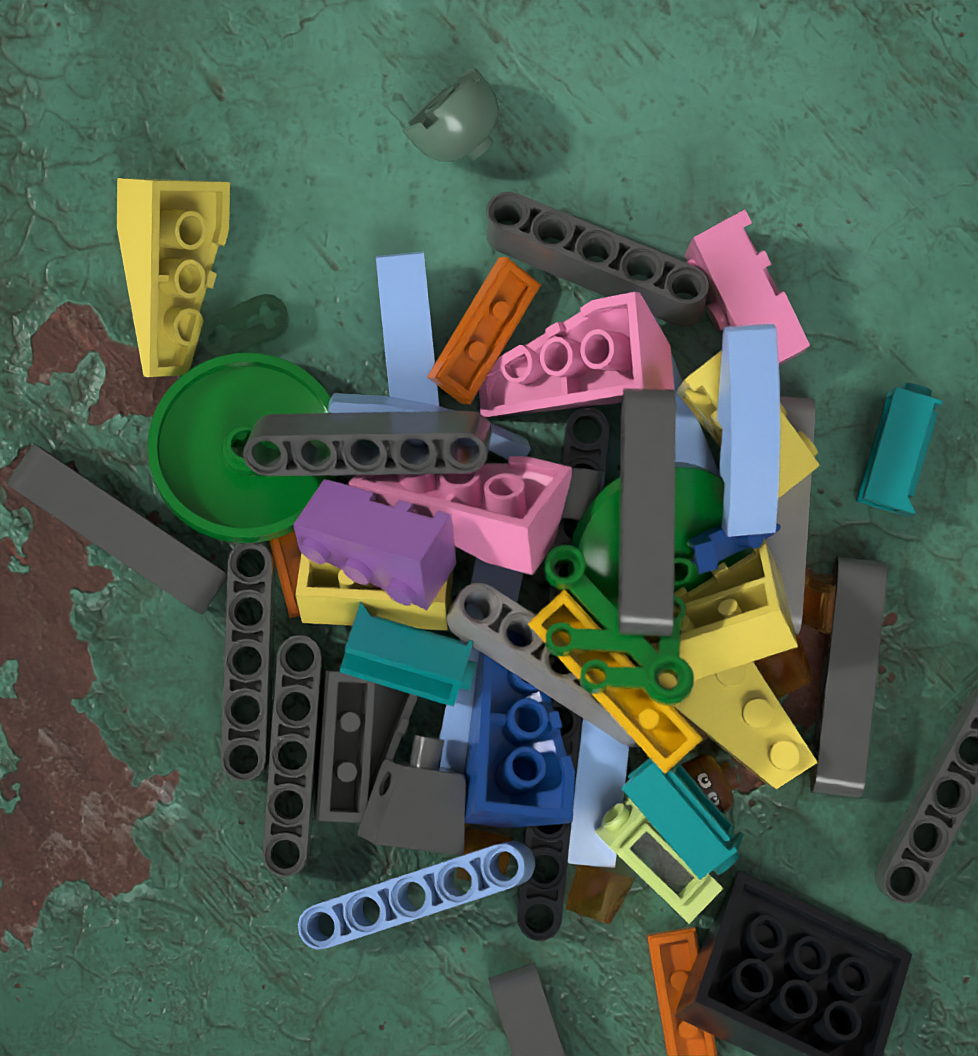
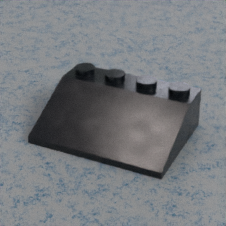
(792, 978)

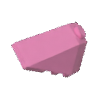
(582, 361)
(497, 513)

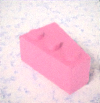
(742, 287)

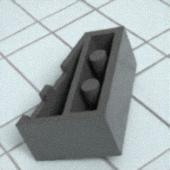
(356, 734)

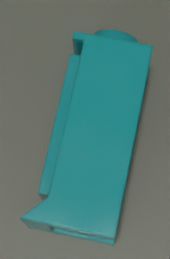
(899, 449)
(407, 658)
(684, 817)

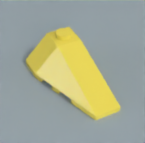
(168, 255)

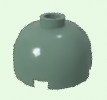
(456, 120)

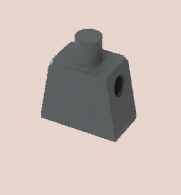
(417, 802)

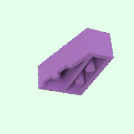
(378, 542)

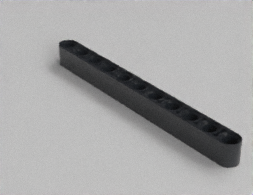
(556, 842)

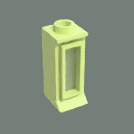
(655, 861)

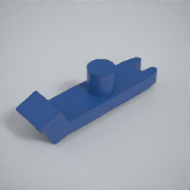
(715, 546)

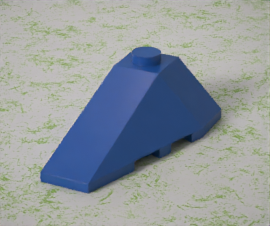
(515, 753)

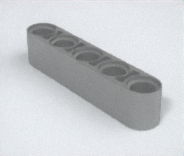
(790, 542)
(527, 662)

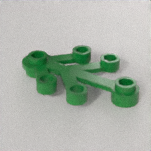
(609, 640)

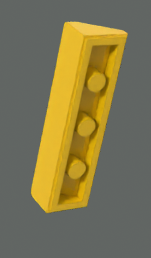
(653, 726)

